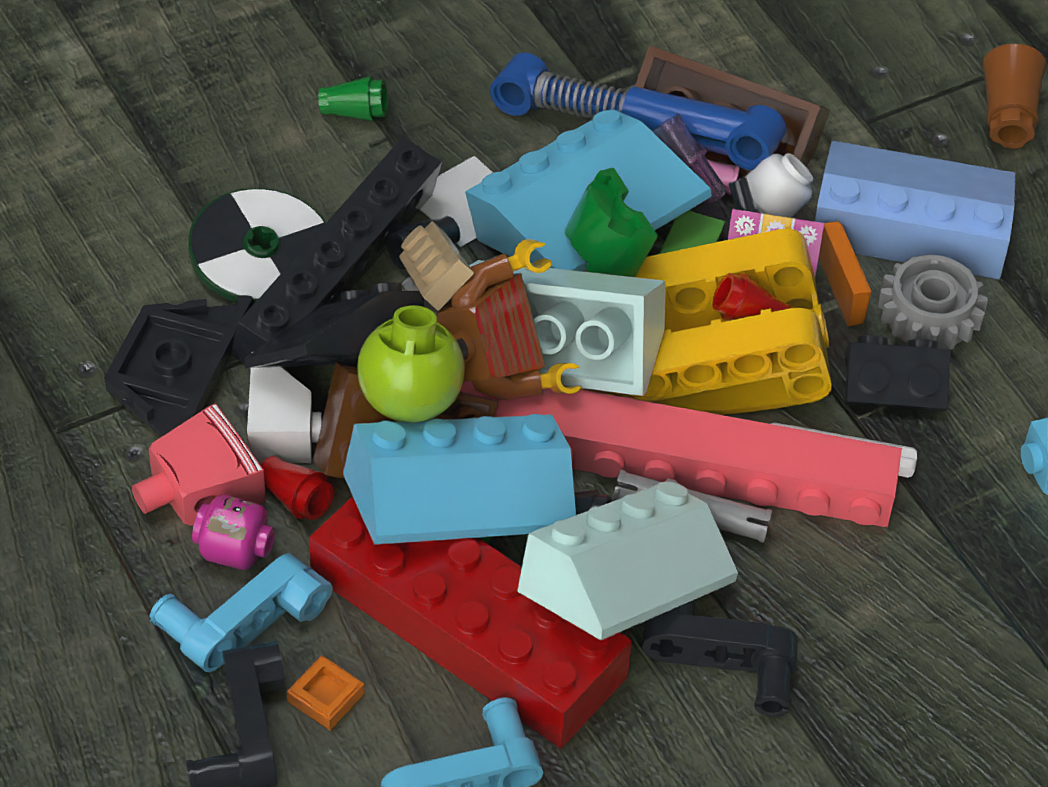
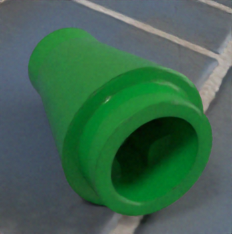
(355, 99)

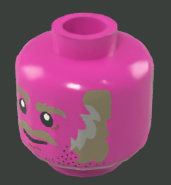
(233, 532)

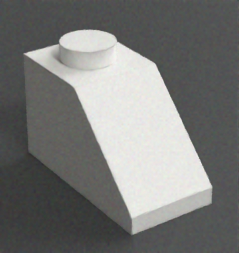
(281, 417)

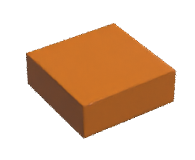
(325, 692)

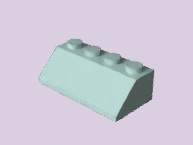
(600, 324)
(627, 560)

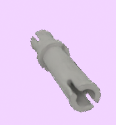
(727, 514)

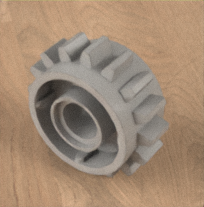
(932, 301)

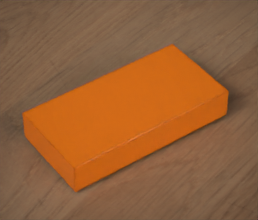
(844, 274)

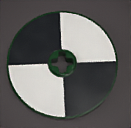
(230, 225)

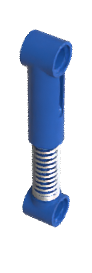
(740, 134)

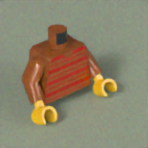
(498, 331)

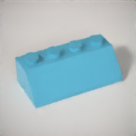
(460, 477)

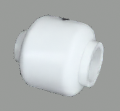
(780, 185)

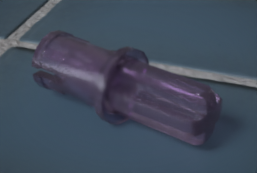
(679, 139)

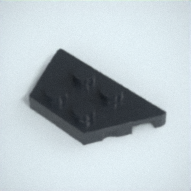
(174, 360)

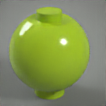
(411, 366)

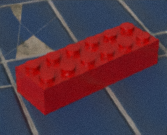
(466, 614)

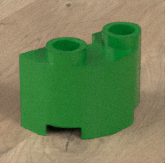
(607, 231)

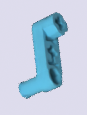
(279, 588)
(506, 764)

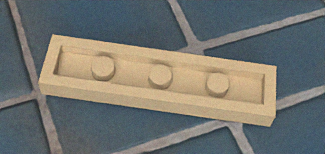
(434, 264)

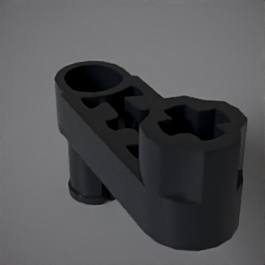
(730, 645)
(248, 673)

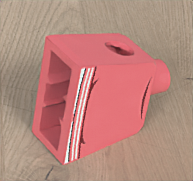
(199, 464)

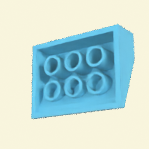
(546, 185)

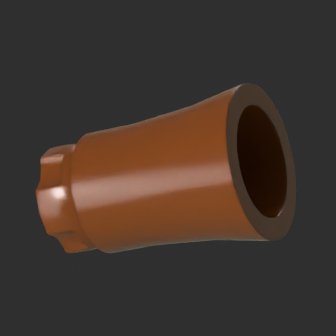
(1013, 93)

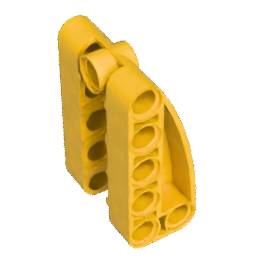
(745, 361)

